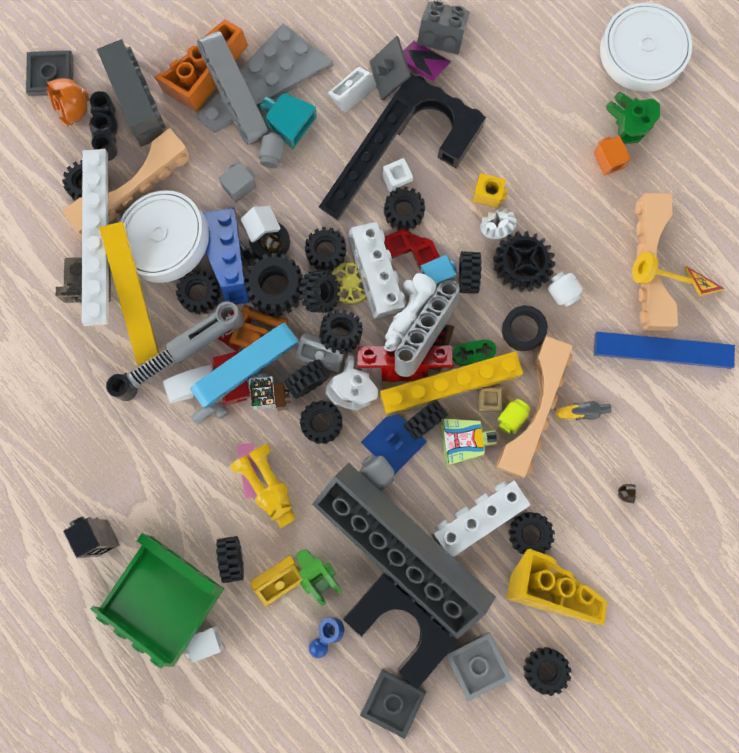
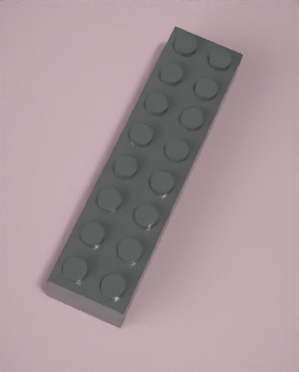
(404, 551)

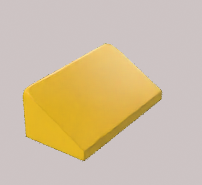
(276, 581)

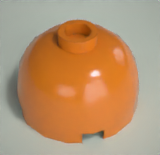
(68, 99)

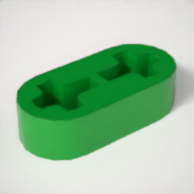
(473, 347)

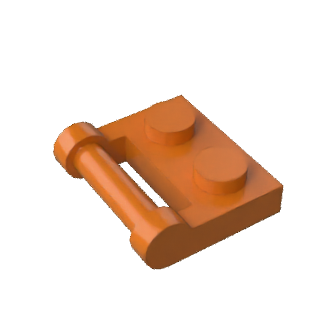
(248, 333)

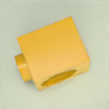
(486, 181)

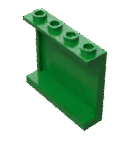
(159, 602)

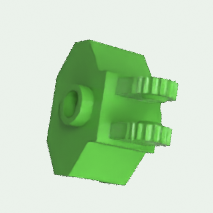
(316, 576)

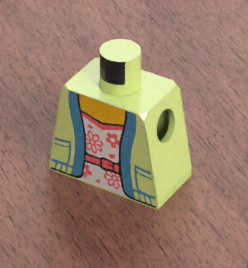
(464, 440)

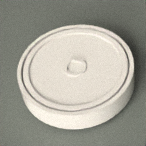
(645, 47)
(166, 235)

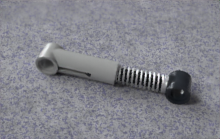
(177, 350)

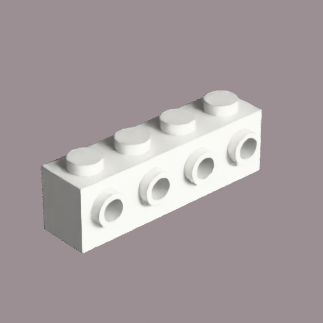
(376, 270)
(480, 519)

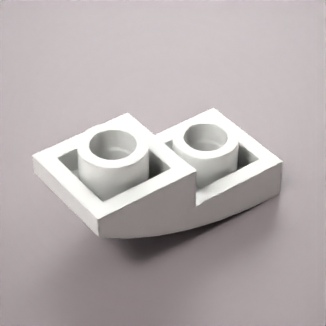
(179, 385)

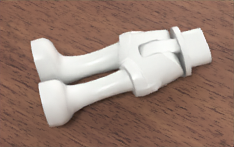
(420, 292)

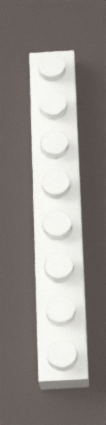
(94, 258)

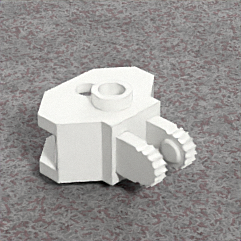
(352, 386)

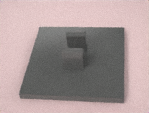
(390, 68)

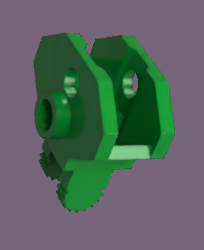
(636, 117)

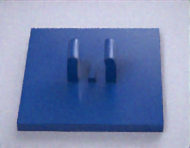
(393, 442)

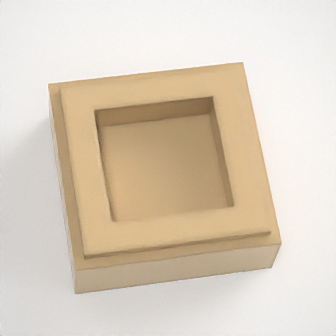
(490, 399)

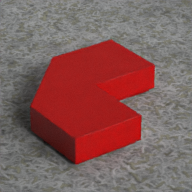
(404, 242)

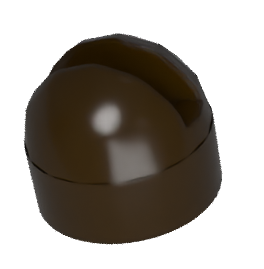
(273, 244)
(627, 493)

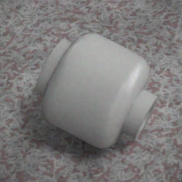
(377, 471)

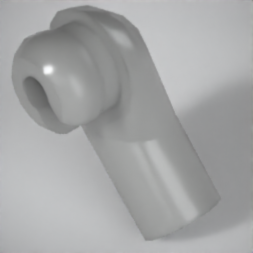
(216, 408)

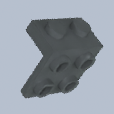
(443, 27)

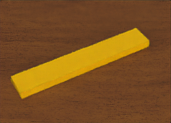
(129, 291)

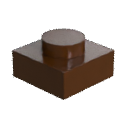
(282, 396)

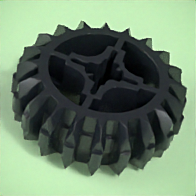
(531, 267)

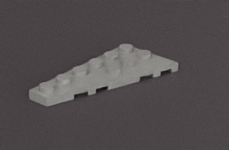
(270, 72)

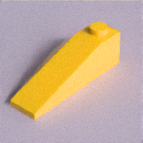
(548, 587)

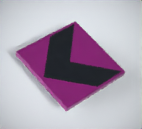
(425, 61)

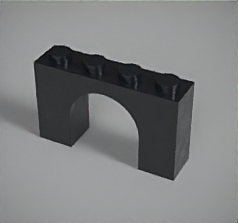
(464, 120)
(433, 642)

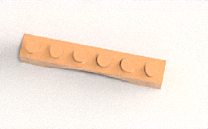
(165, 155)
(658, 307)
(550, 364)

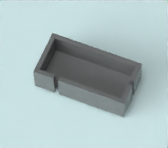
(132, 91)

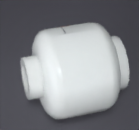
(565, 289)

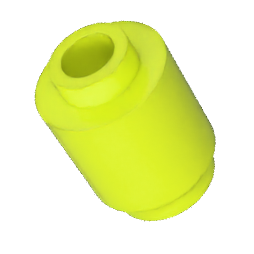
(513, 416)

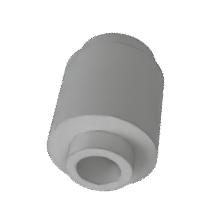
(271, 150)

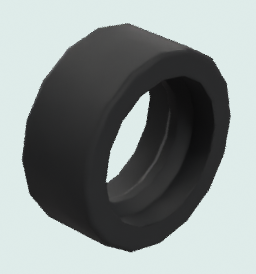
(533, 313)

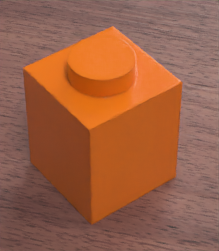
(611, 155)

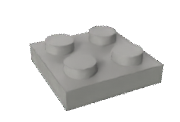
(478, 666)

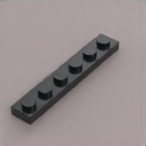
(366, 156)

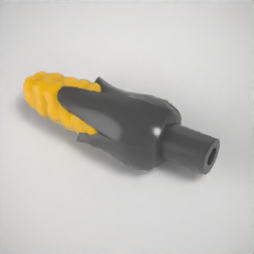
(589, 410)

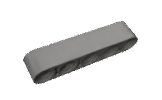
(232, 87)
(426, 328)

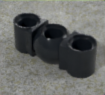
(103, 116)

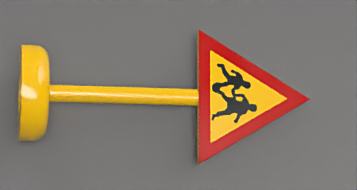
(647, 267)

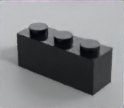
(90, 537)

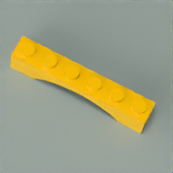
(449, 383)

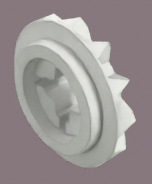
(505, 227)

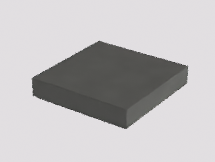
(44, 67)
(393, 703)

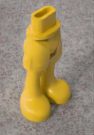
(274, 497)

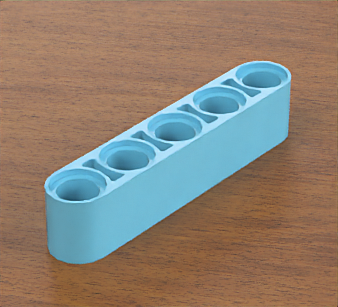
(244, 365)

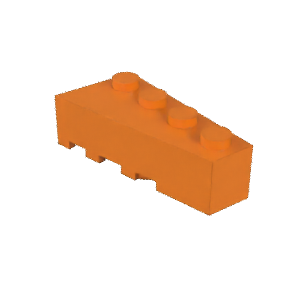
(190, 78)

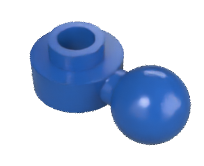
(319, 647)

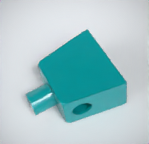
(289, 117)

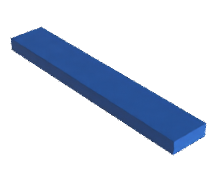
(664, 350)

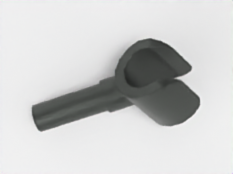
(246, 253)

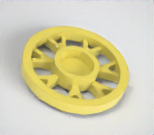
(350, 284)

